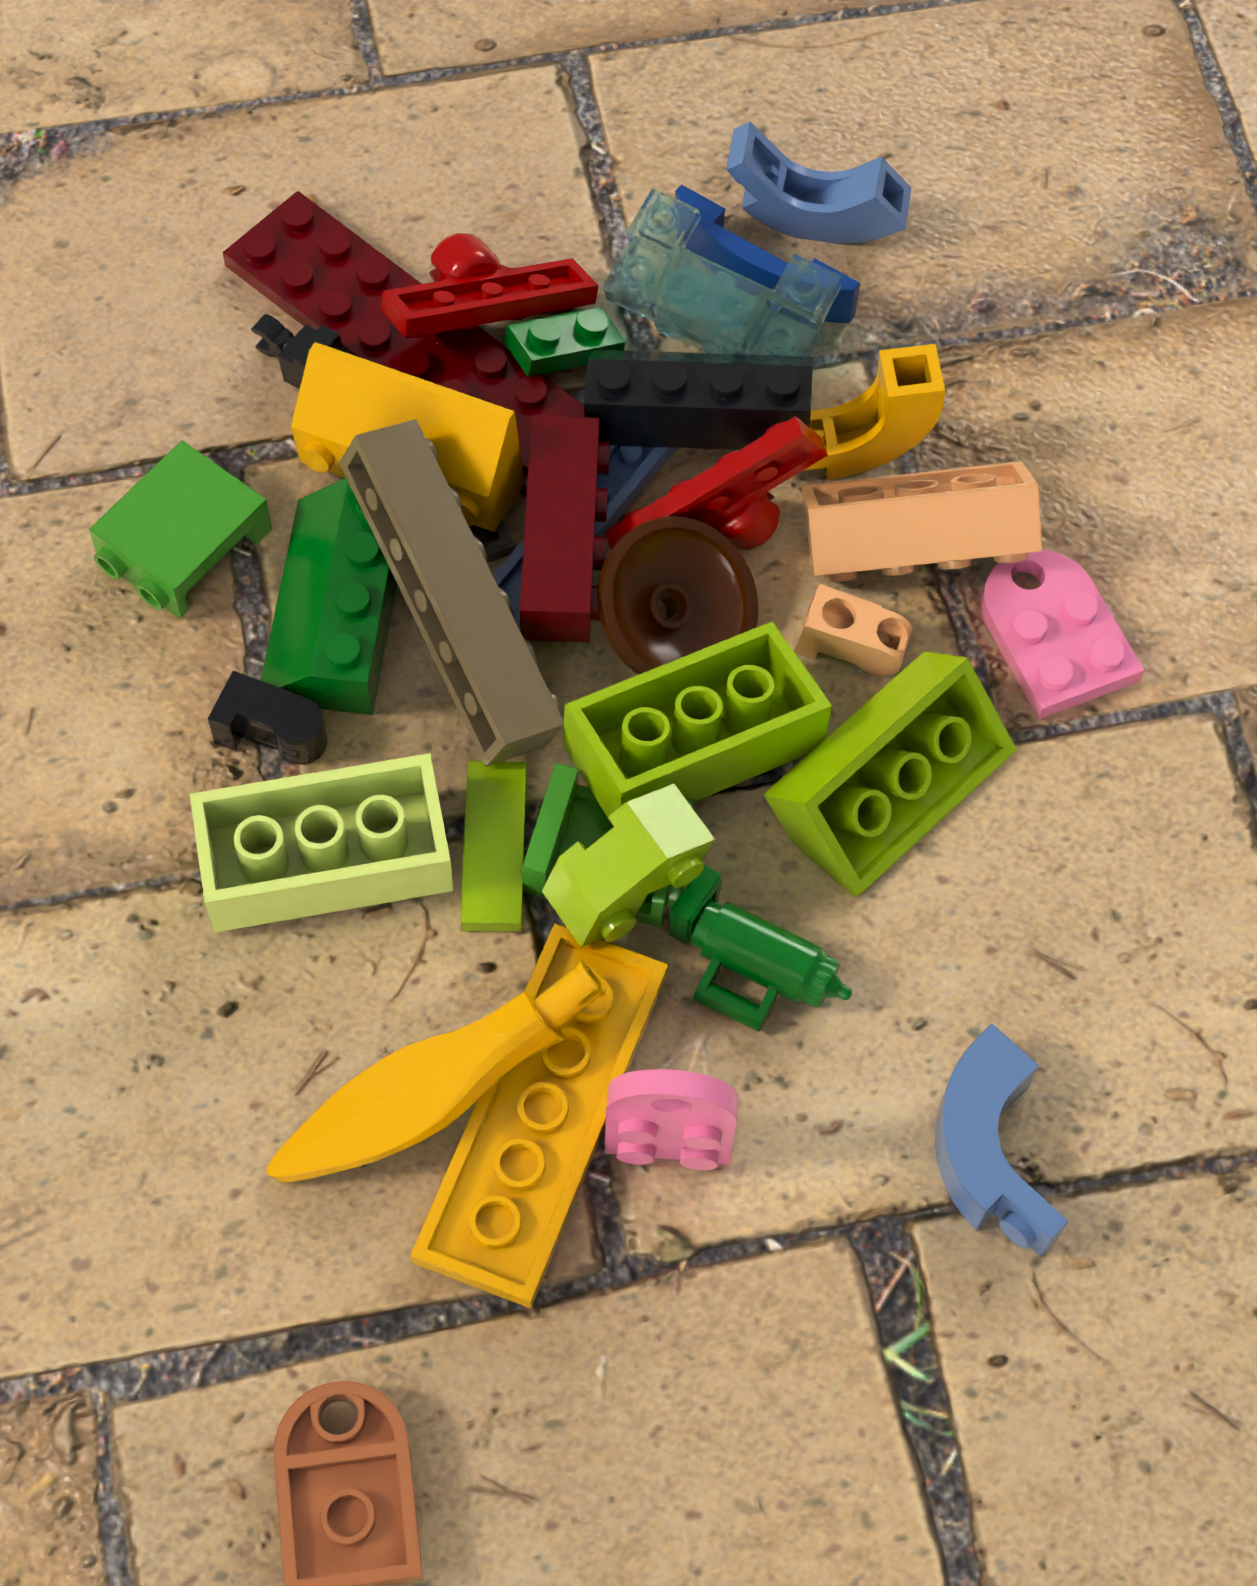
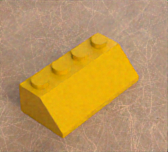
(471, 436)

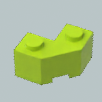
(651, 846)

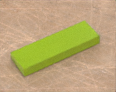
(493, 847)

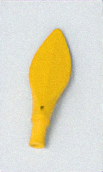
(429, 1082)

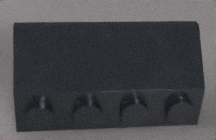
(694, 397)

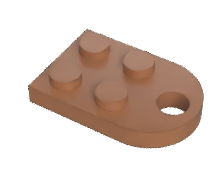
(348, 1495)

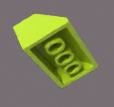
(892, 770)

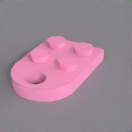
(1058, 635)
(670, 1118)

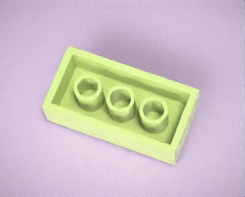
(321, 842)

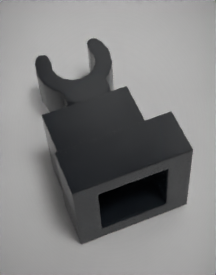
(289, 349)

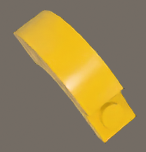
(885, 418)

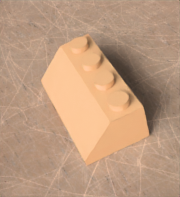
(922, 520)

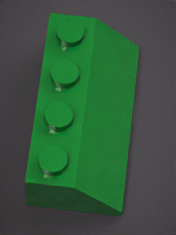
(331, 606)

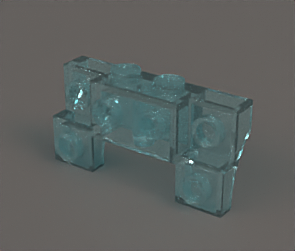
(709, 302)

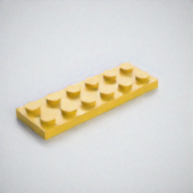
(538, 1130)

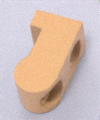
(854, 632)

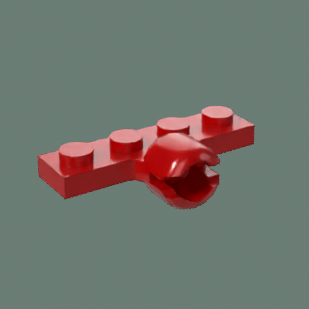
(479, 290)
(736, 490)

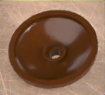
(688, 570)

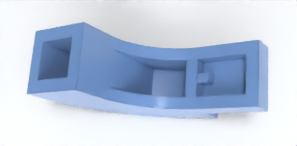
(813, 203)
(969, 1150)

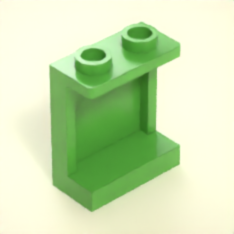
(177, 527)
(571, 816)

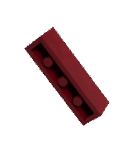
(560, 528)

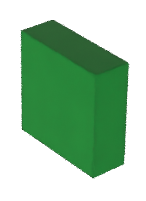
(692, 903)

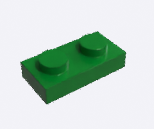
(561, 340)

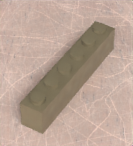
(452, 592)

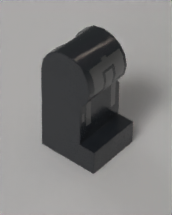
(268, 717)

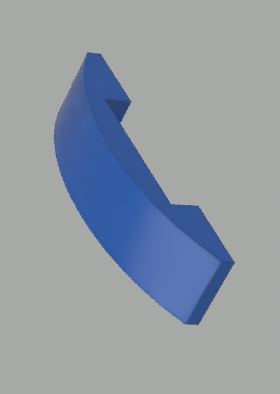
(738, 255)

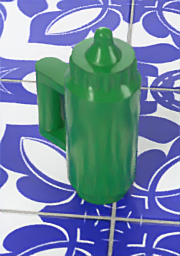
(765, 956)

